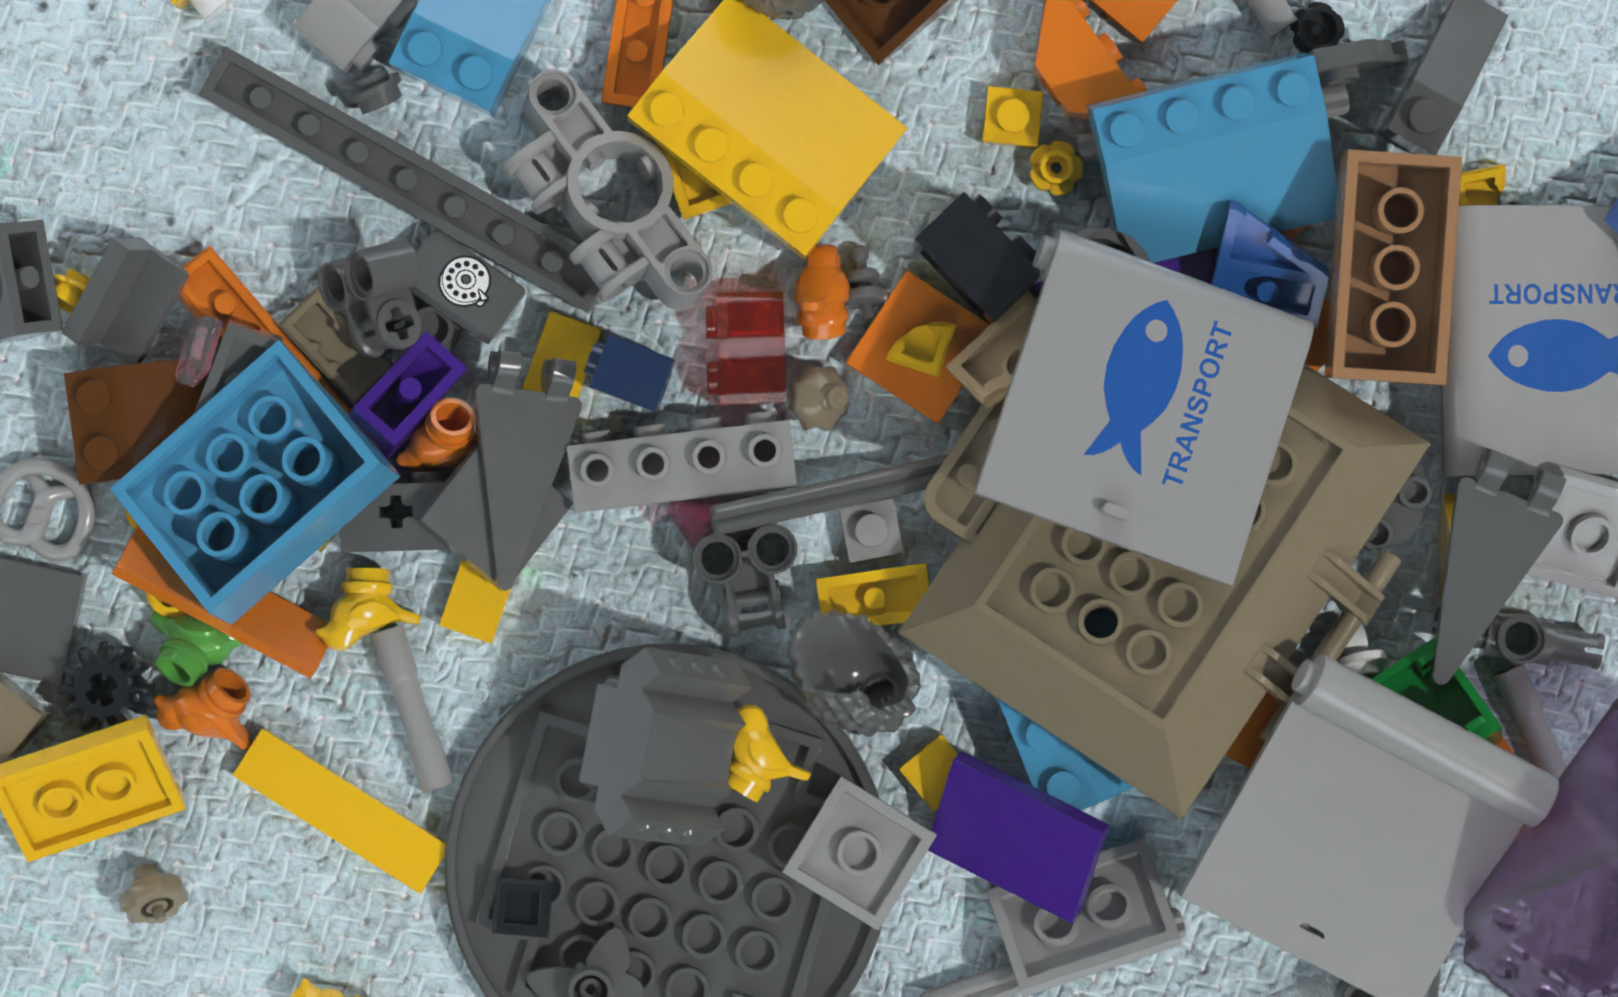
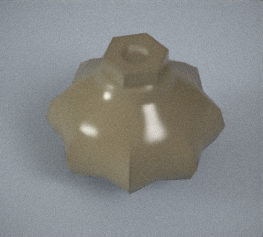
(819, 397)
(153, 895)

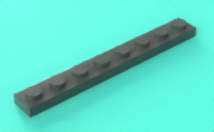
(399, 176)

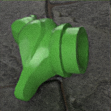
(189, 648)

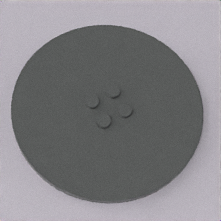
(692, 915)

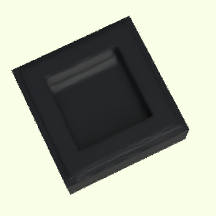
(523, 906)

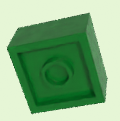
(1453, 701)

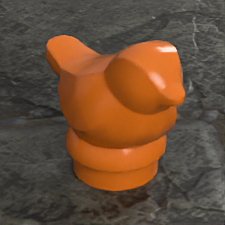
(822, 295)
(441, 438)
(208, 708)

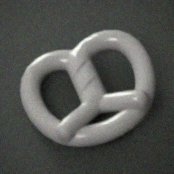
(43, 505)

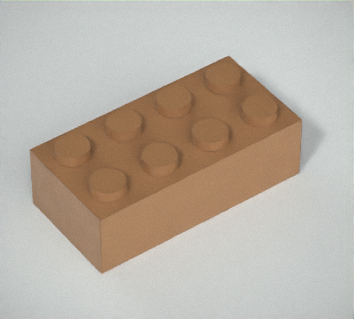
(1393, 267)

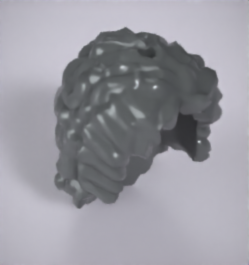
(852, 672)

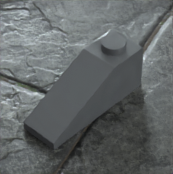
(1443, 77)

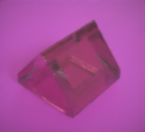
(691, 520)

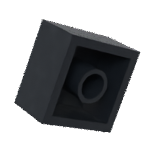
(978, 256)

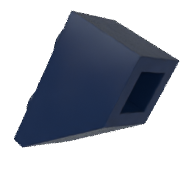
(629, 372)

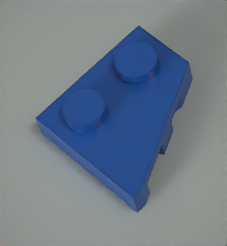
(1268, 266)

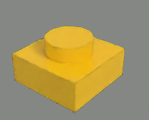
(1012, 117)

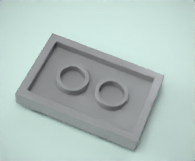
(1119, 923)

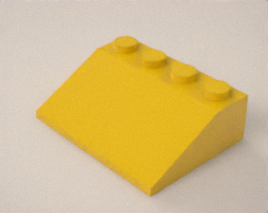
(767, 124)

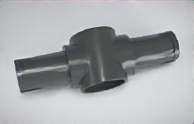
(1545, 644)

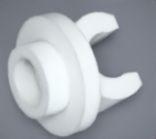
(1360, 658)

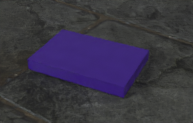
(1017, 837)

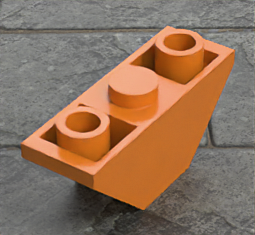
(1075, 62)

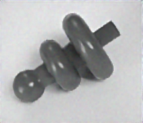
(862, 278)

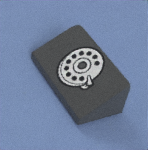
(465, 287)

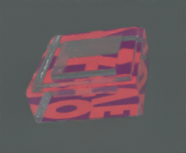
(198, 350)

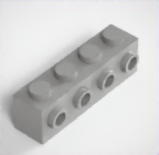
(681, 465)

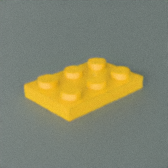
(88, 788)

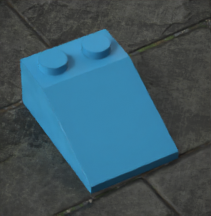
(468, 47)

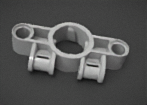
(612, 252)

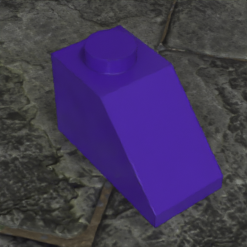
(407, 394)

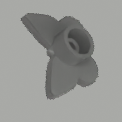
(599, 976)

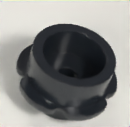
(1317, 14)

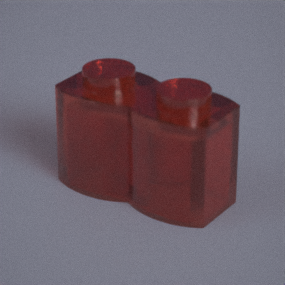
(749, 349)

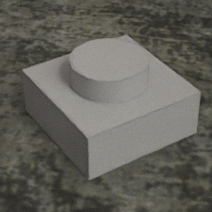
(871, 530)

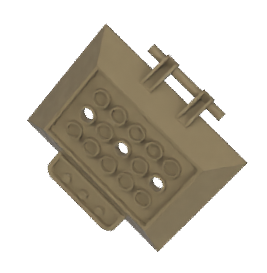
(1187, 652)

